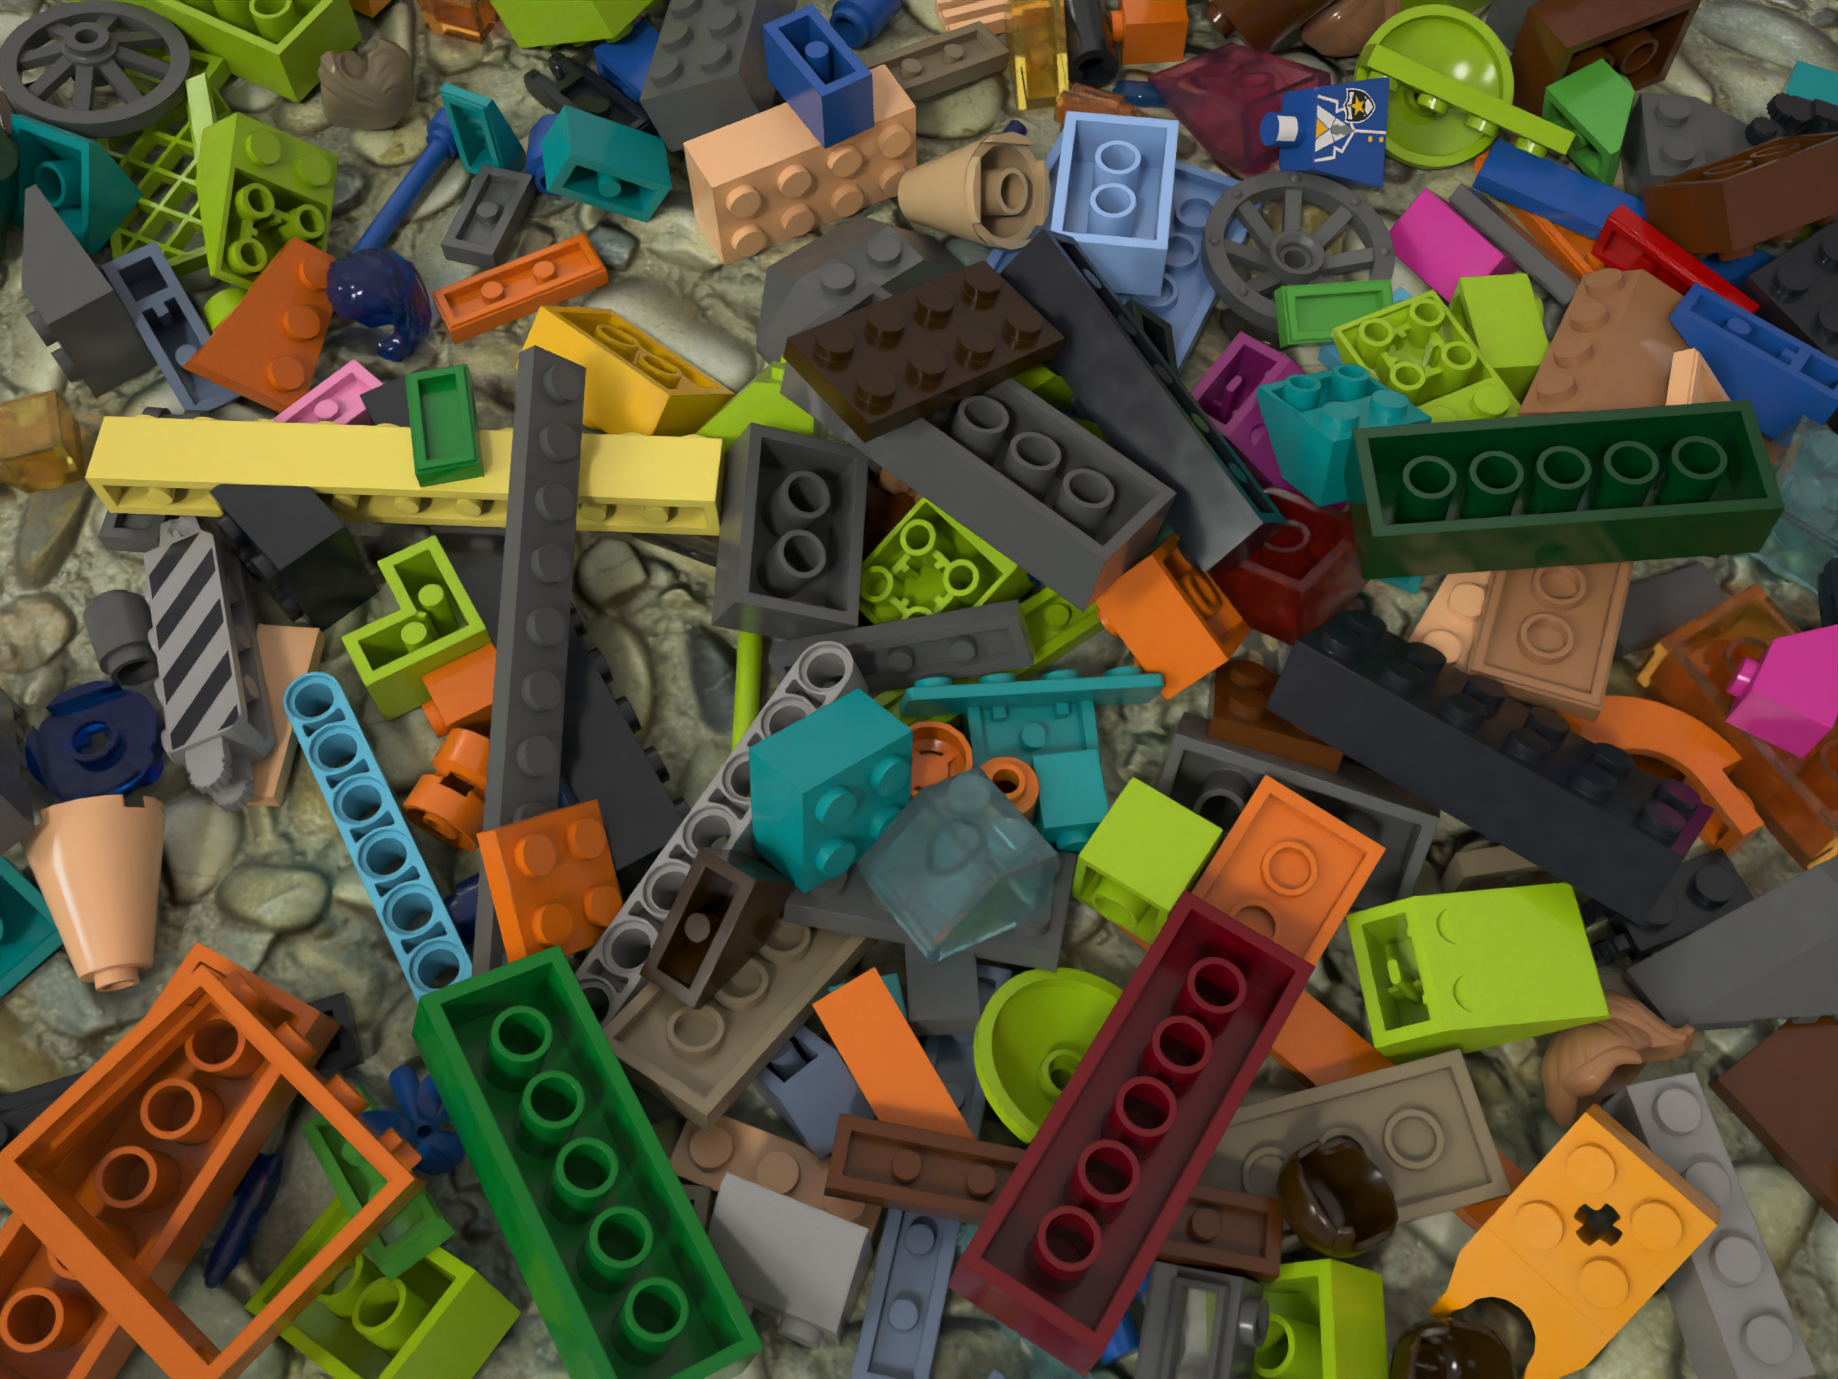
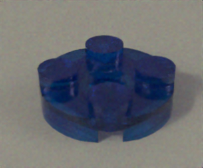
(121, 767)

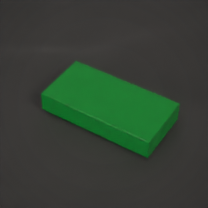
(444, 425)

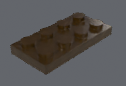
(922, 349)

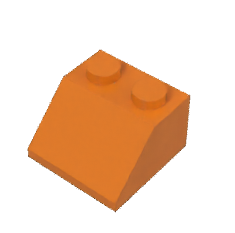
(1171, 617)

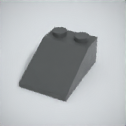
(1674, 136)
(76, 304)

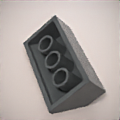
(1221, 778)

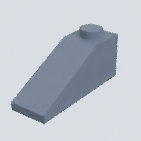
(166, 324)

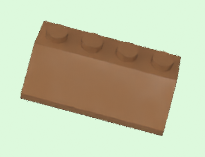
(1609, 347)

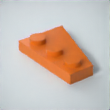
(274, 332)

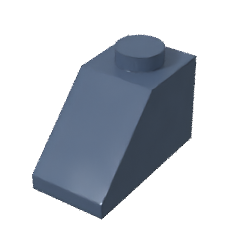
(810, 1089)

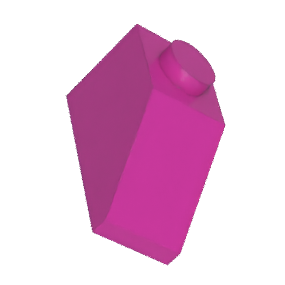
(1789, 691)

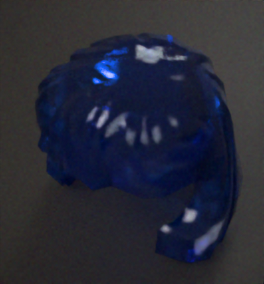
(381, 290)

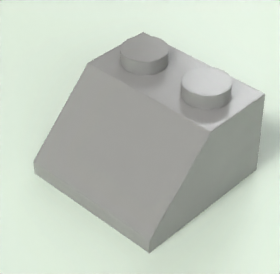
(790, 1259)

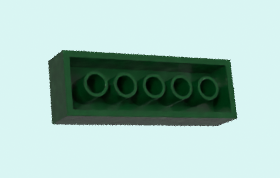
(1560, 490)

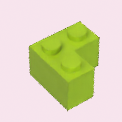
(427, 632)

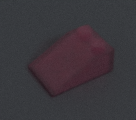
(1226, 97)

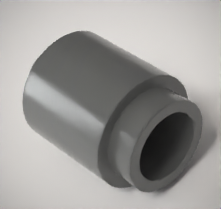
(119, 636)

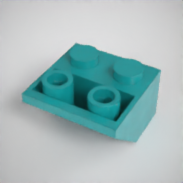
(1314, 420)

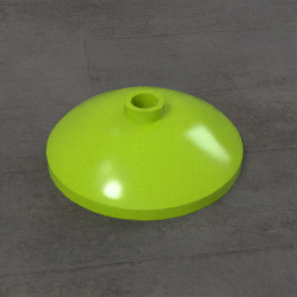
(1458, 47)
(1037, 1036)

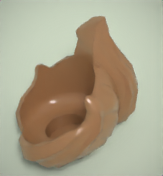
(1347, 25)
(1603, 1057)

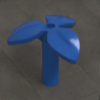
(419, 1120)

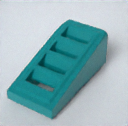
(481, 131)

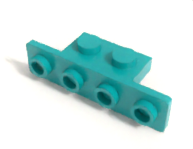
(1030, 716)

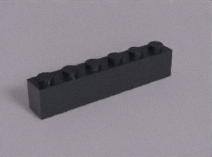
(1144, 406)

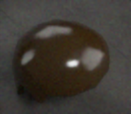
(1336, 1200)
(1450, 1351)

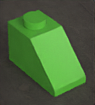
(1598, 110)

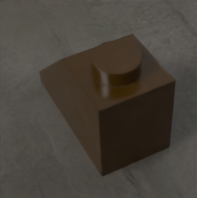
(715, 924)

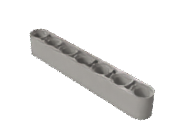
(718, 812)

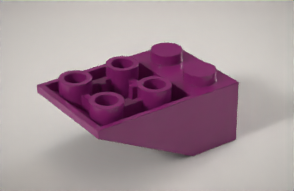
(1230, 402)

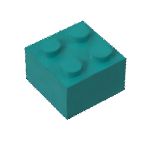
(828, 788)

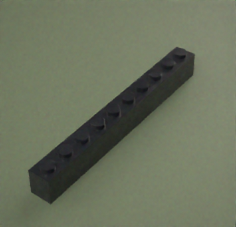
(598, 737)

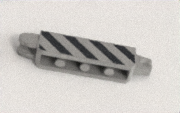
(207, 661)

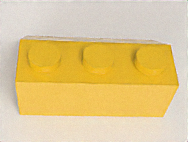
(629, 375)

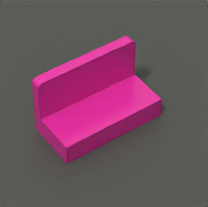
(1445, 245)

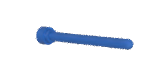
(439, 147)

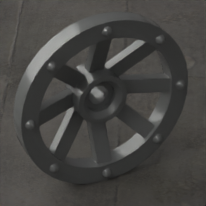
(93, 59)
(1293, 254)

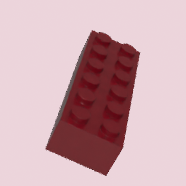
(1131, 1134)

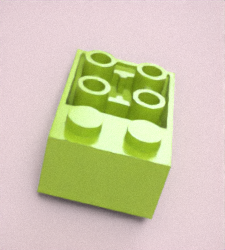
(259, 194)
(1427, 358)
(935, 568)
(1475, 969)

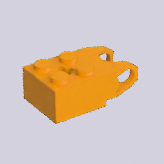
(1562, 1271)

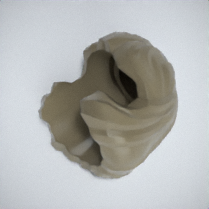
(367, 92)

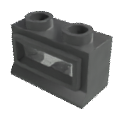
(1200, 1325)

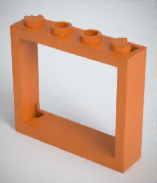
(104, 1265)

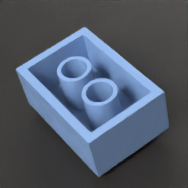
(1118, 195)

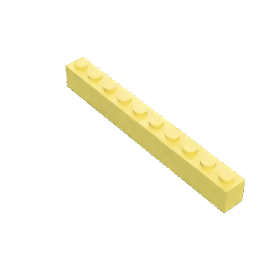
(370, 473)

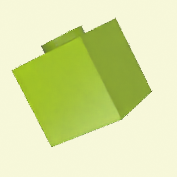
(1143, 859)

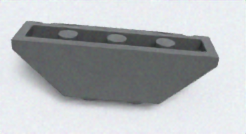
(838, 265)

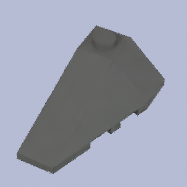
(1753, 963)

